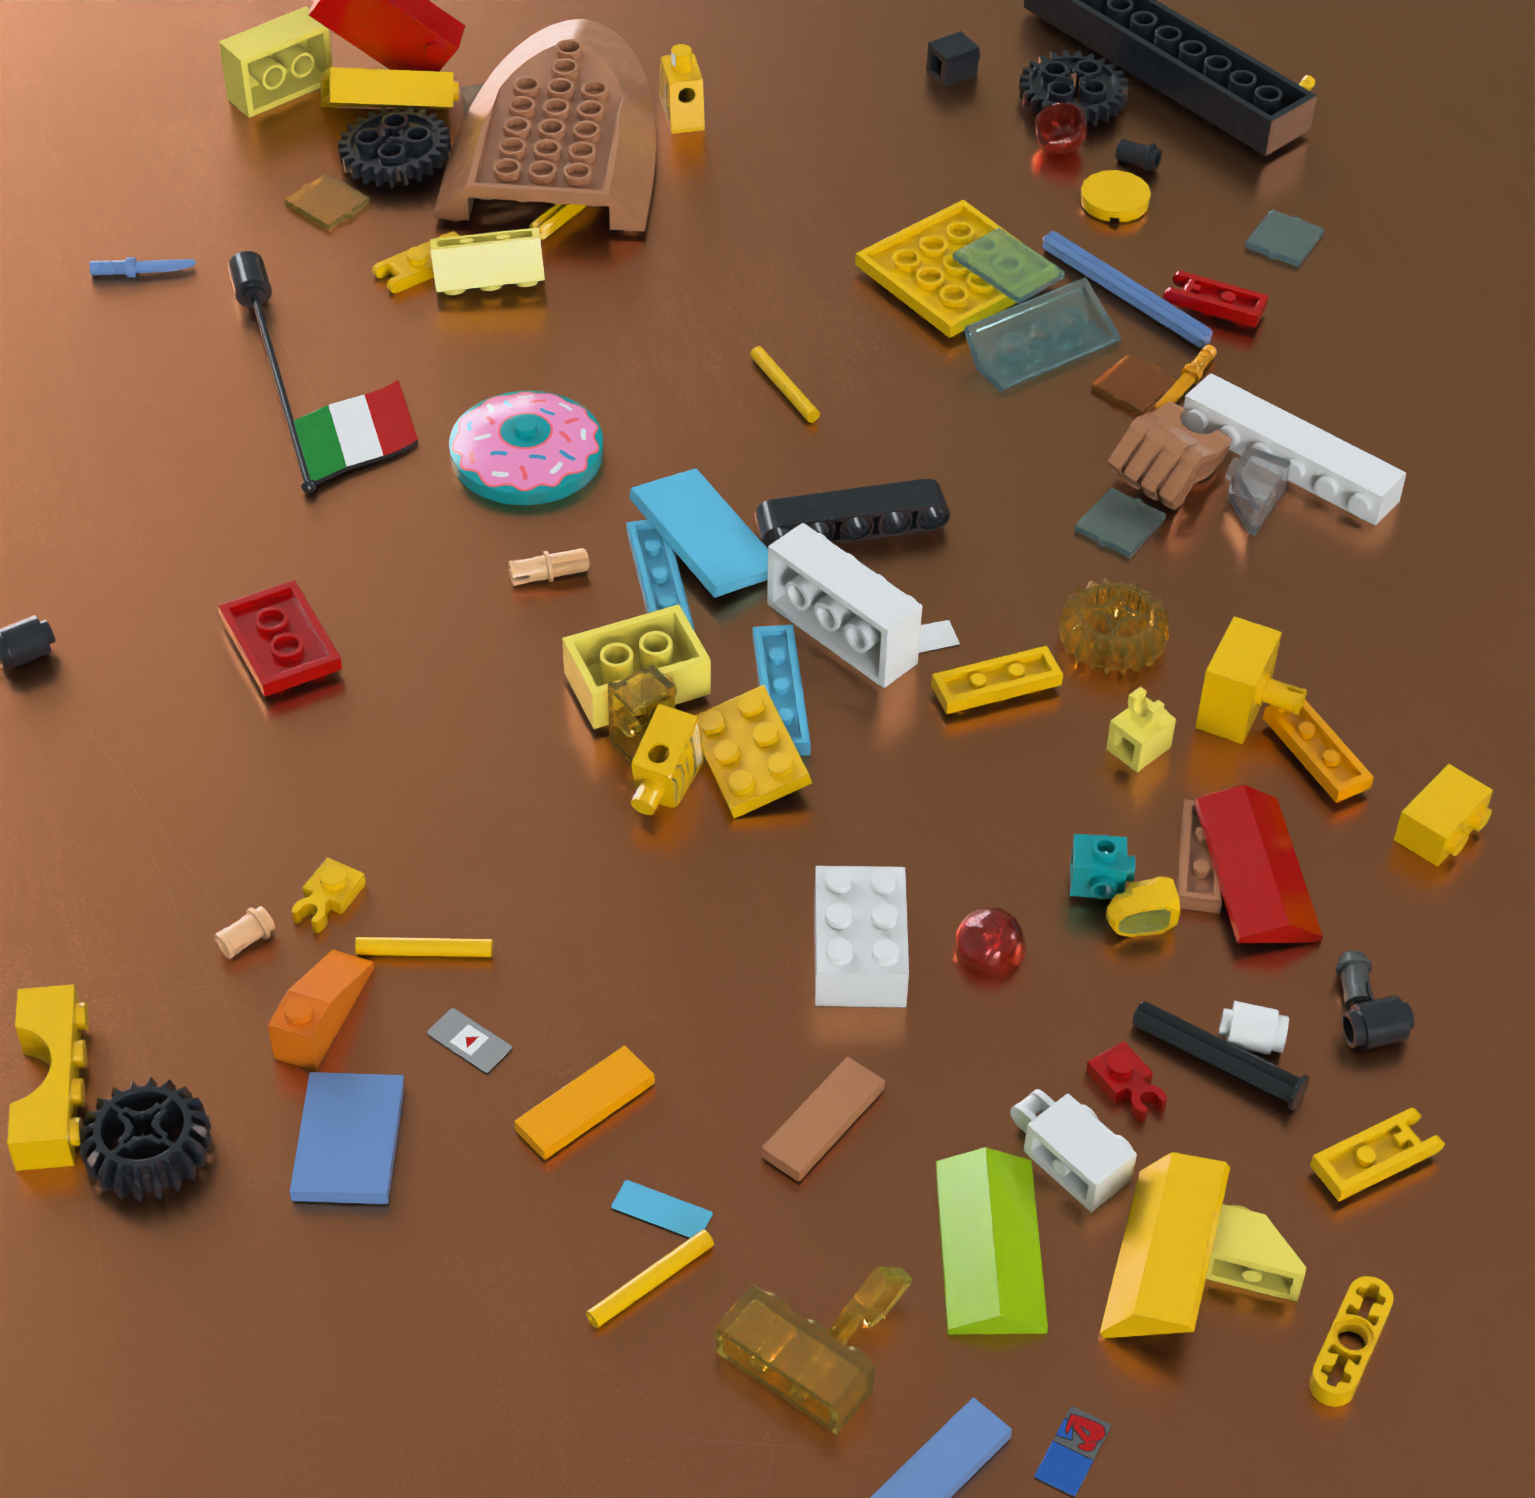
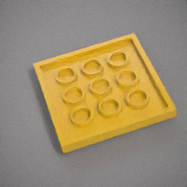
(922, 272)

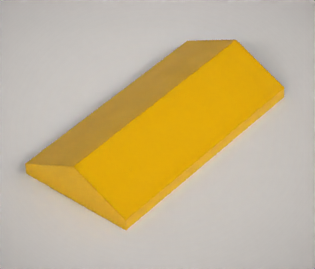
(1166, 1247)

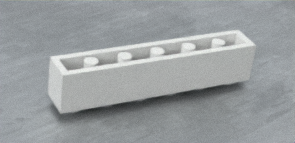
(1317, 458)

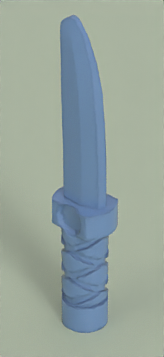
(131, 266)

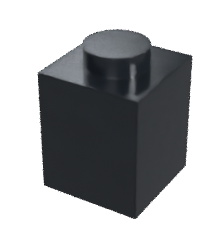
(952, 59)

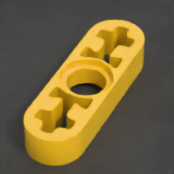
(1353, 1360)

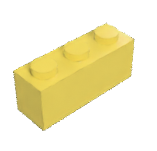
(487, 261)

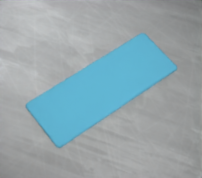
(661, 1209)

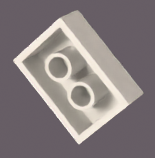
(860, 936)

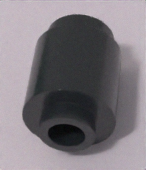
(25, 641)
(1377, 1022)

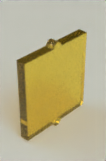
(327, 201)

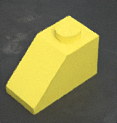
(1254, 1255)

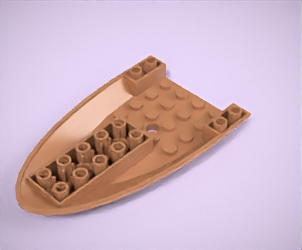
(559, 126)

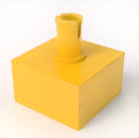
(1242, 680)

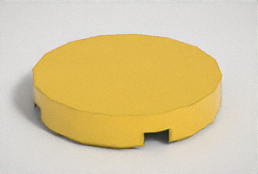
(1115, 195)

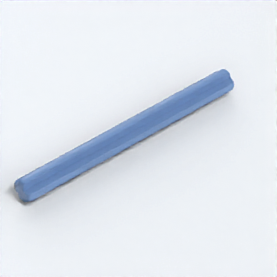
(1127, 289)

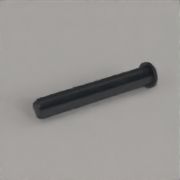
(1221, 1053)

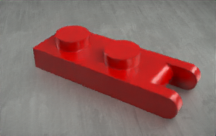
(1217, 298)

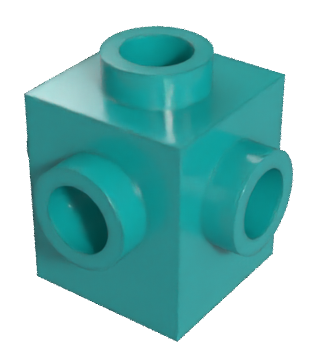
(1100, 866)

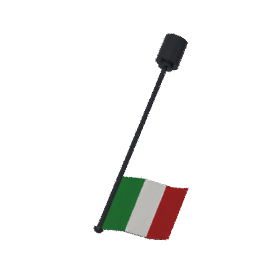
(338, 434)

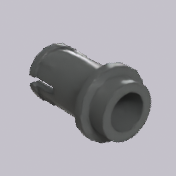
(1354, 973)

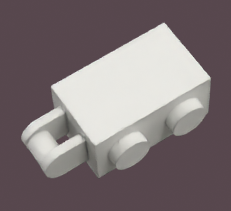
(1074, 1147)

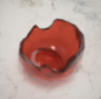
(1061, 128)
(990, 939)

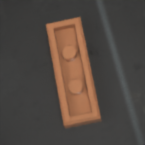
(1196, 877)
(822, 1118)

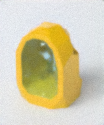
(1145, 908)

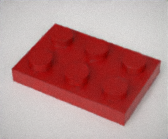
(280, 637)

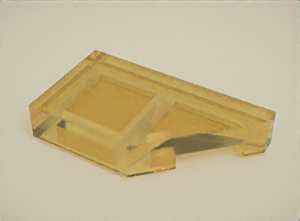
(871, 1301)

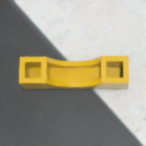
(45, 1123)

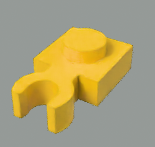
(328, 889)

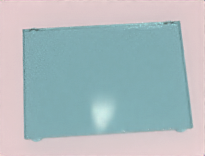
(1008, 265)

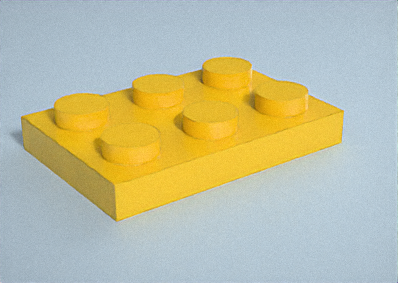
(750, 752)

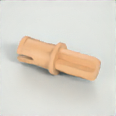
(548, 566)

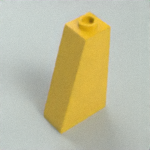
(387, 88)

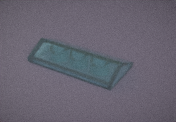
(1040, 335)

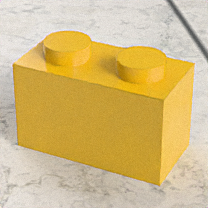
(1444, 815)

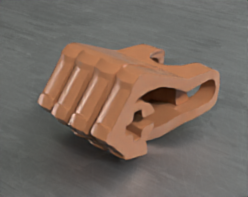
(1166, 456)

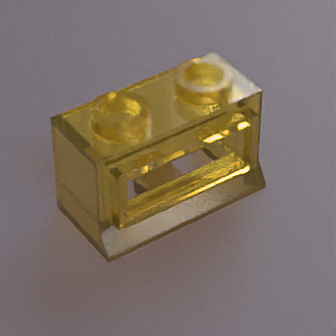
(636, 693)

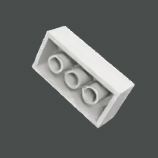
(844, 604)

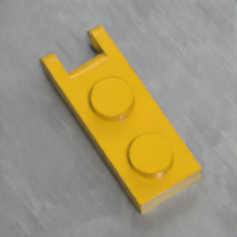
(408, 267)
(1373, 1155)

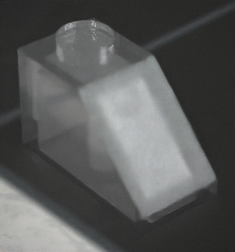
(1256, 486)

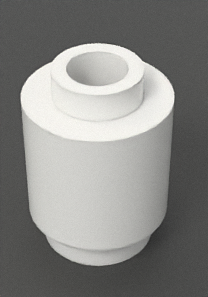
(1254, 1028)

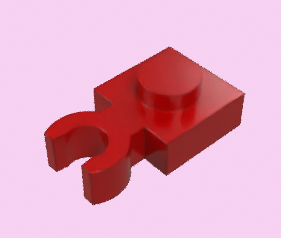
(1125, 1076)

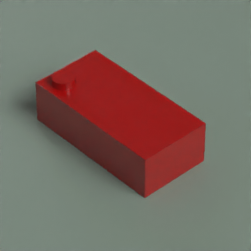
(394, 32)

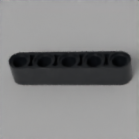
(857, 512)

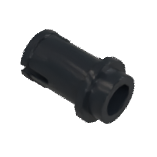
(1139, 154)

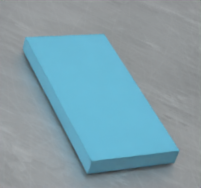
(703, 531)

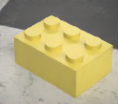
(275, 61)
(626, 647)

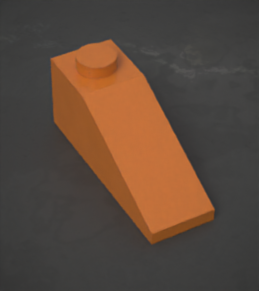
(317, 1009)

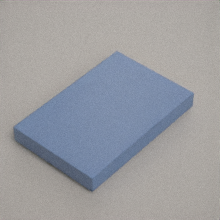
(348, 1138)

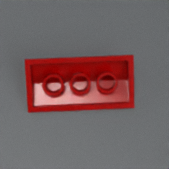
(1257, 867)

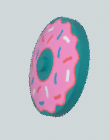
(526, 447)

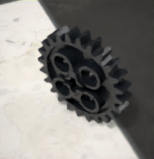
(1096, 86)
(394, 146)

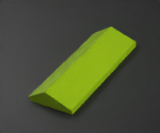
(990, 1244)

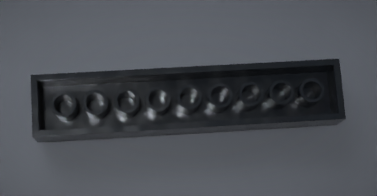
(1188, 66)

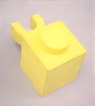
(1140, 731)

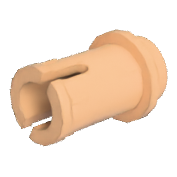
(247, 930)

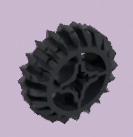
(144, 1154)

